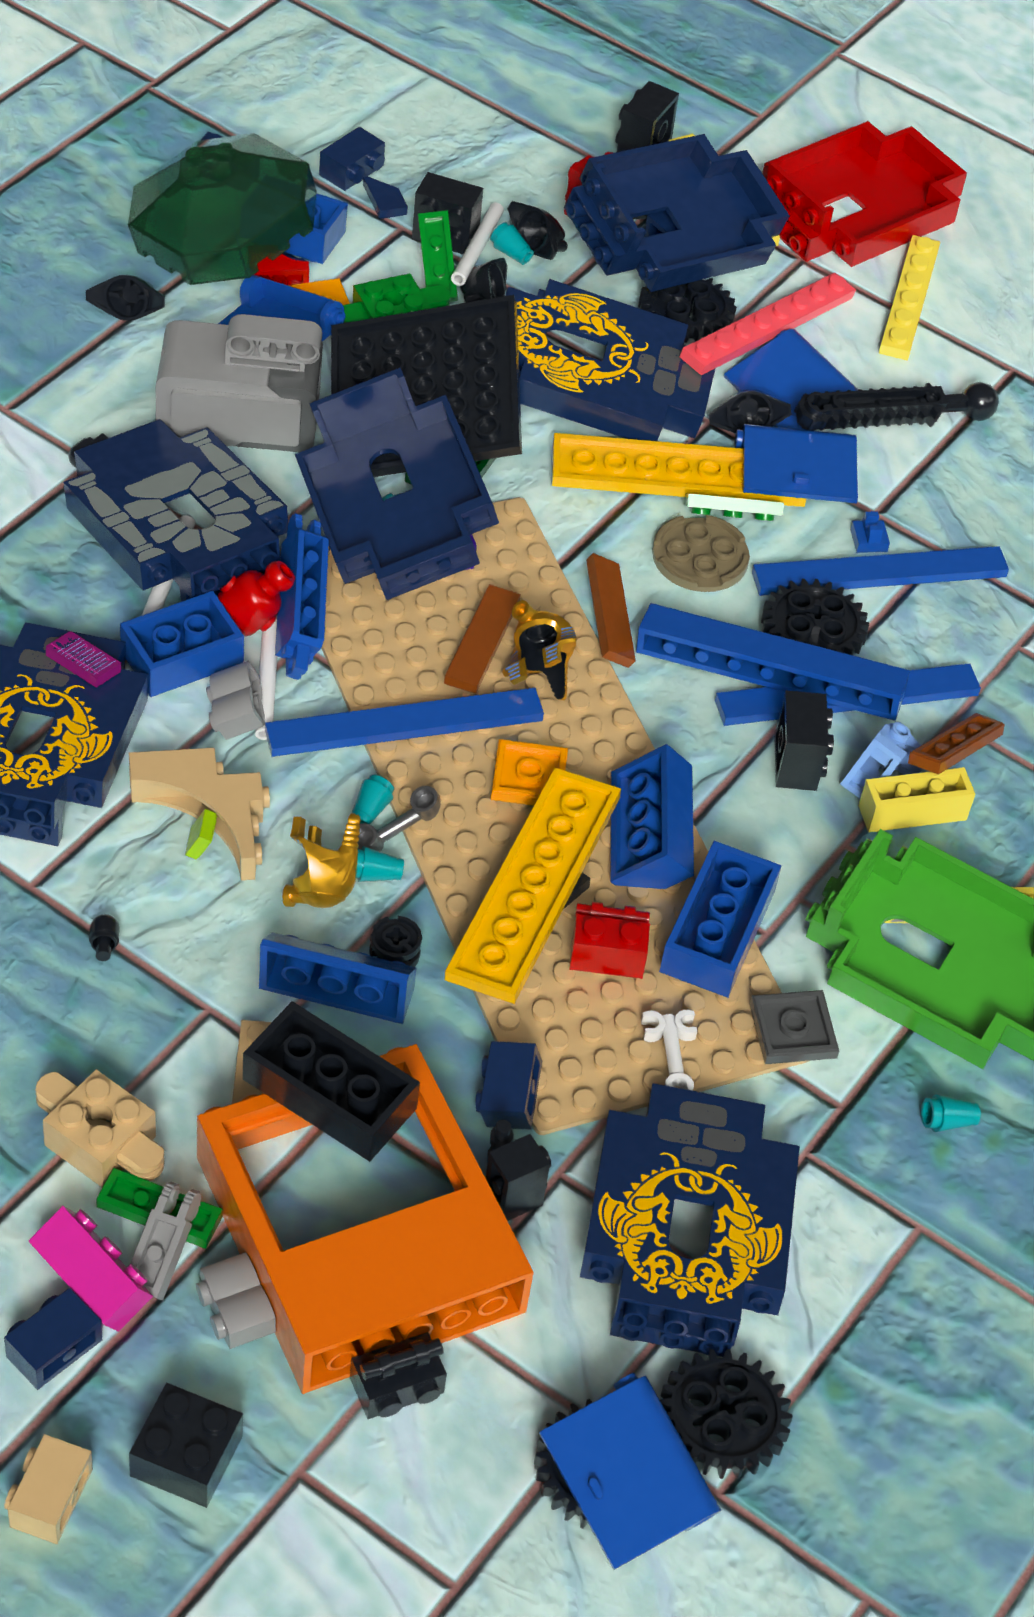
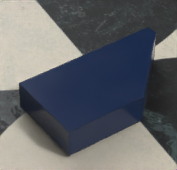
(385, 198)

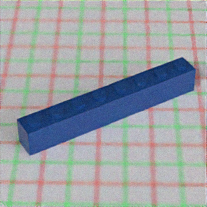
(772, 661)

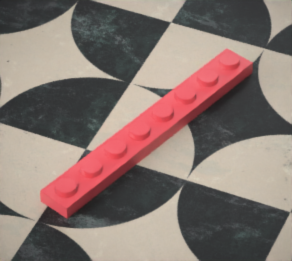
(767, 323)

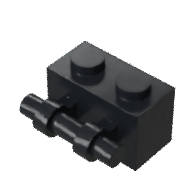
(516, 1171)
(399, 1375)

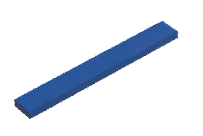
(884, 569)
(922, 686)
(403, 722)

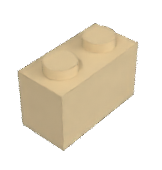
(49, 1488)

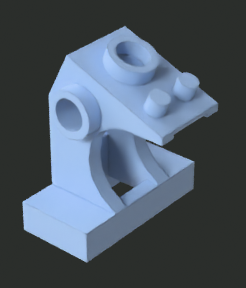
(887, 751)

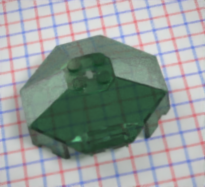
(222, 218)

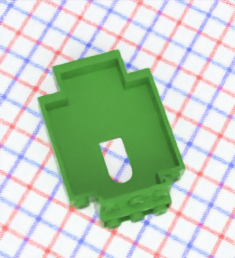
(985, 981)

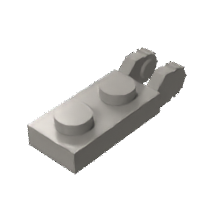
(165, 1238)

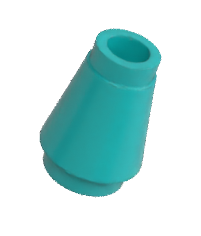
(510, 242)
(373, 798)
(378, 866)
(948, 1113)

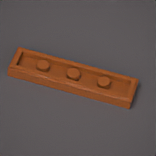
(610, 610)
(481, 639)
(956, 743)

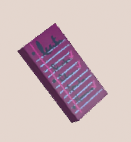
(83, 659)

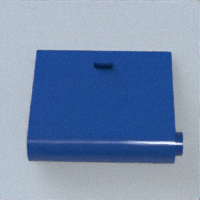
(274, 299)
(786, 371)
(799, 463)
(629, 1471)

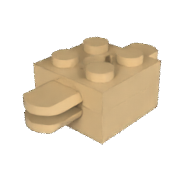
(82, 1136)

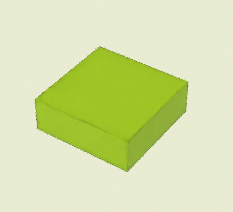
(201, 834)

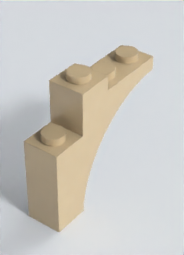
(195, 782)

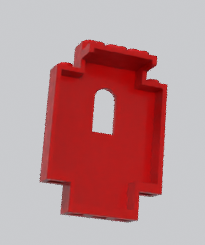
(894, 178)

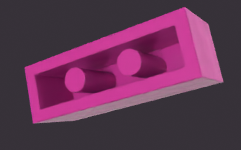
(92, 1267)

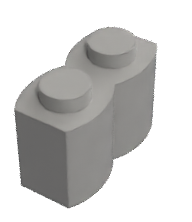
(236, 700)
(237, 1301)

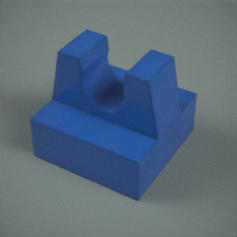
(870, 534)

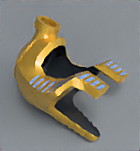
(541, 646)
(329, 872)

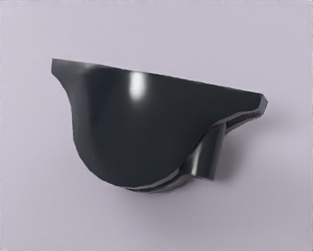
(538, 229)
(486, 281)
(126, 297)
(749, 408)

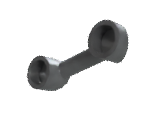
(425, 806)

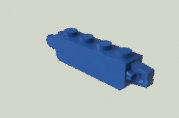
(303, 606)

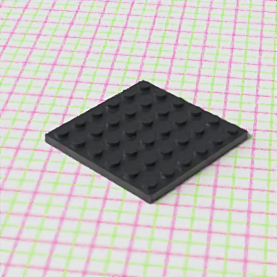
(443, 351)

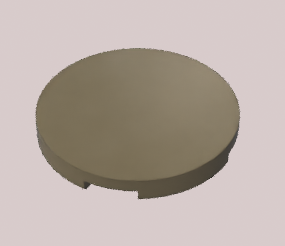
(701, 553)

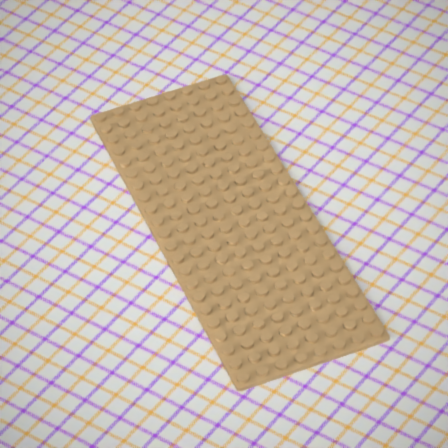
(578, 1019)

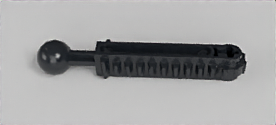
(892, 406)

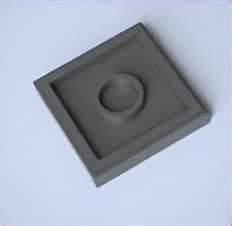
(794, 1027)

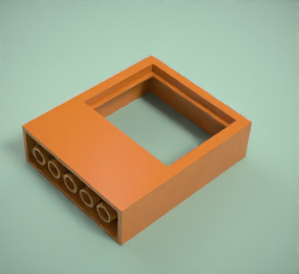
(405, 1274)

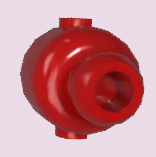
(255, 597)

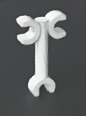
(672, 1030)

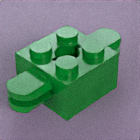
(393, 297)

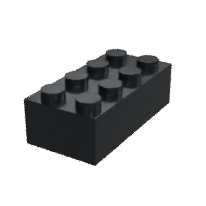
(330, 1081)

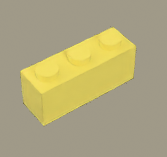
(916, 799)

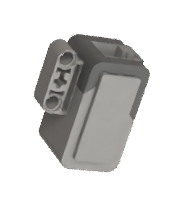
(242, 380)

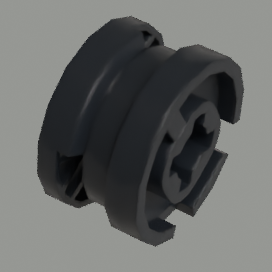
(399, 930)

